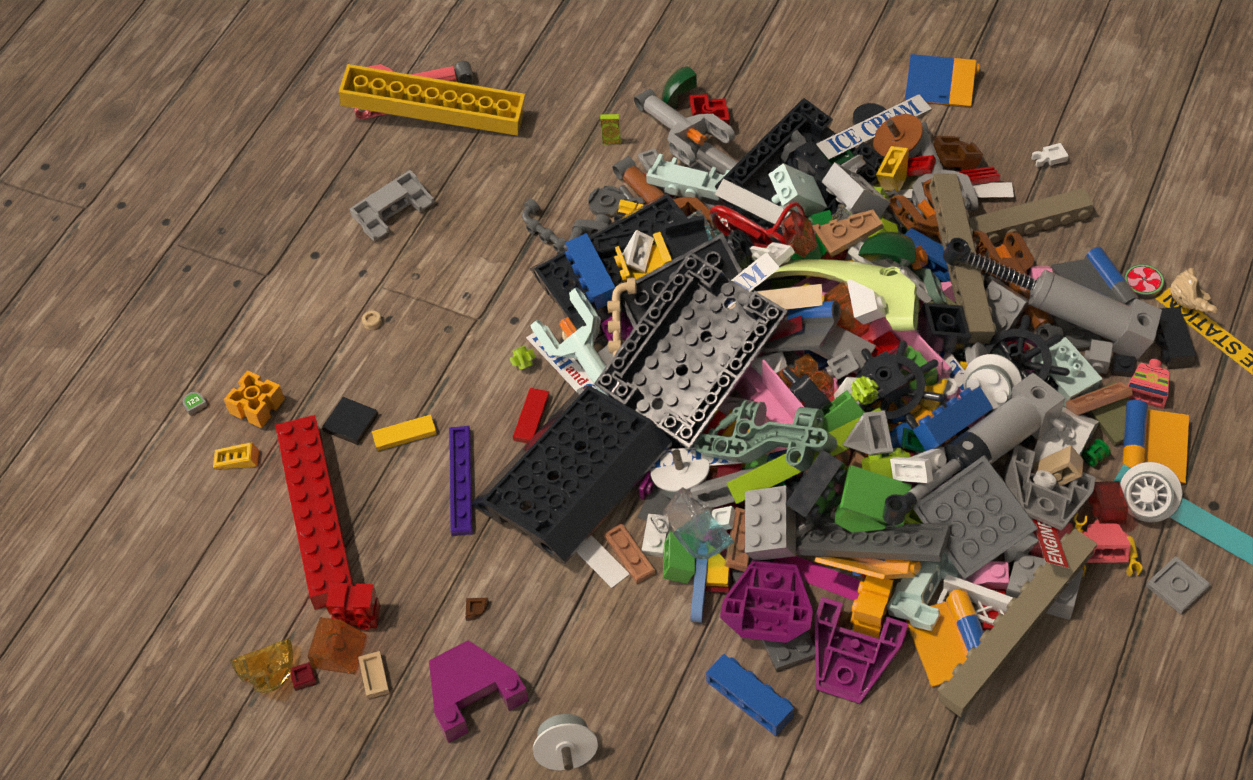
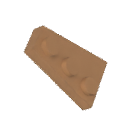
(845, 233)

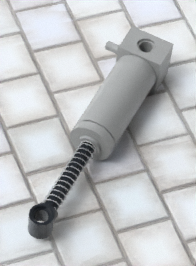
(1128, 327)

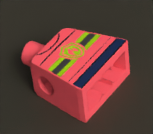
(1150, 384)

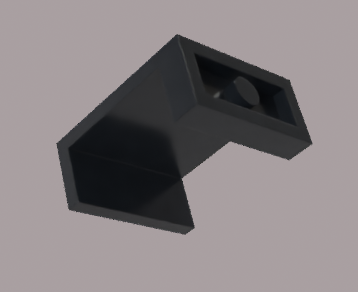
(685, 235)

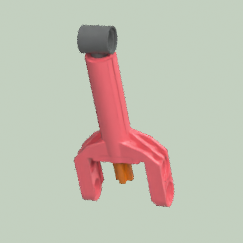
(462, 73)

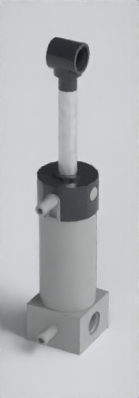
(1031, 410)

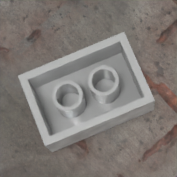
(854, 191)
(769, 524)
(1023, 571)

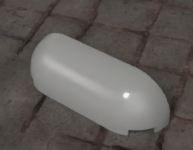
(715, 491)

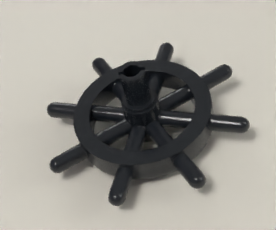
(1015, 354)

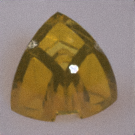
(265, 667)

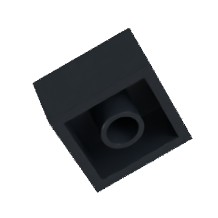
(943, 327)

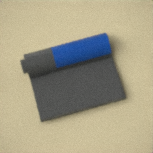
(816, 328)

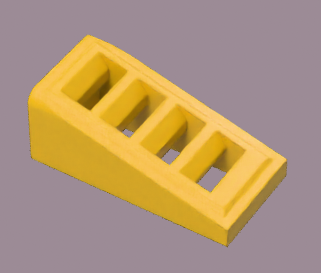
(249, 457)

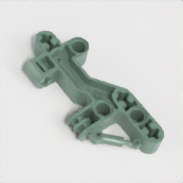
(798, 438)

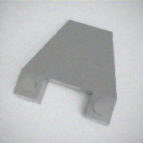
(1048, 506)

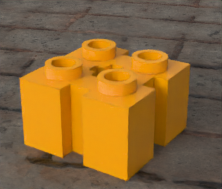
(254, 399)
(871, 606)

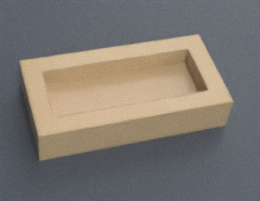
(373, 675)

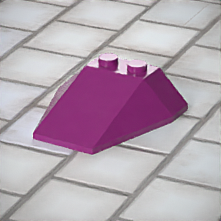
(768, 603)

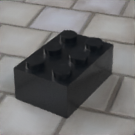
(819, 490)

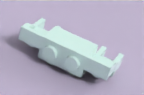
(683, 180)

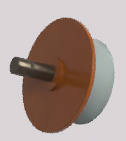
(899, 131)

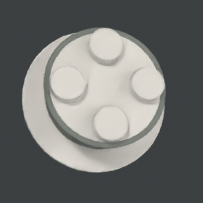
(994, 376)

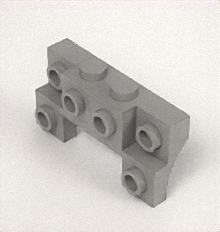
(389, 201)

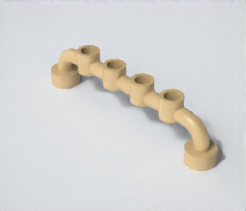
(615, 308)

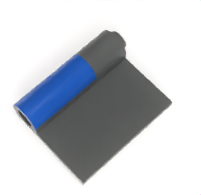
(1098, 274)

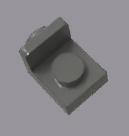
(795, 141)

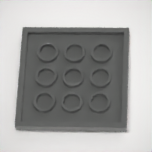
(980, 514)

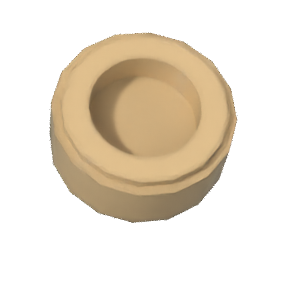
(371, 320)

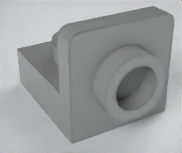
(842, 365)

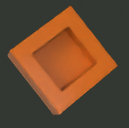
(920, 258)

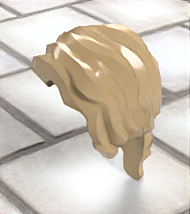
(1188, 293)

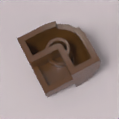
(957, 153)

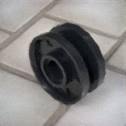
(741, 245)

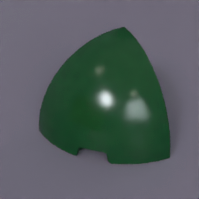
(678, 83)
(889, 245)

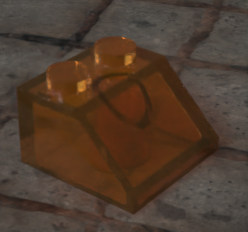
(336, 646)

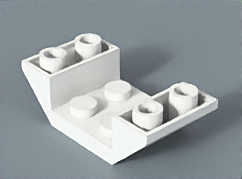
(1077, 433)

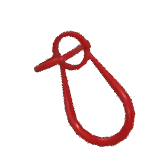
(765, 232)

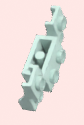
(914, 594)

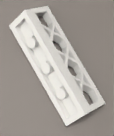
(978, 595)

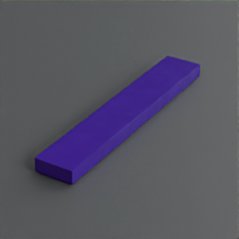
(460, 481)

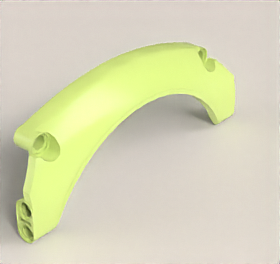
(894, 286)

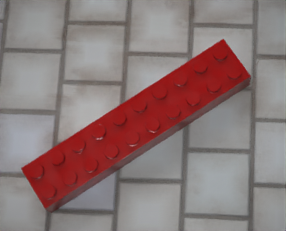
(313, 507)

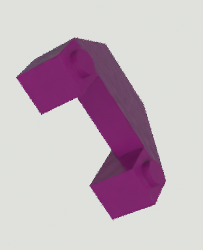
(850, 661)
(466, 676)

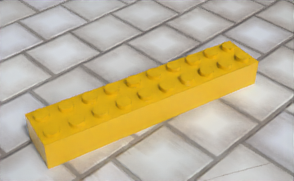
(432, 99)

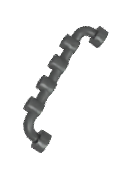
(534, 226)

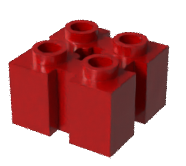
(354, 604)

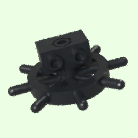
(893, 385)

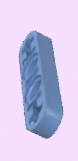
(699, 591)

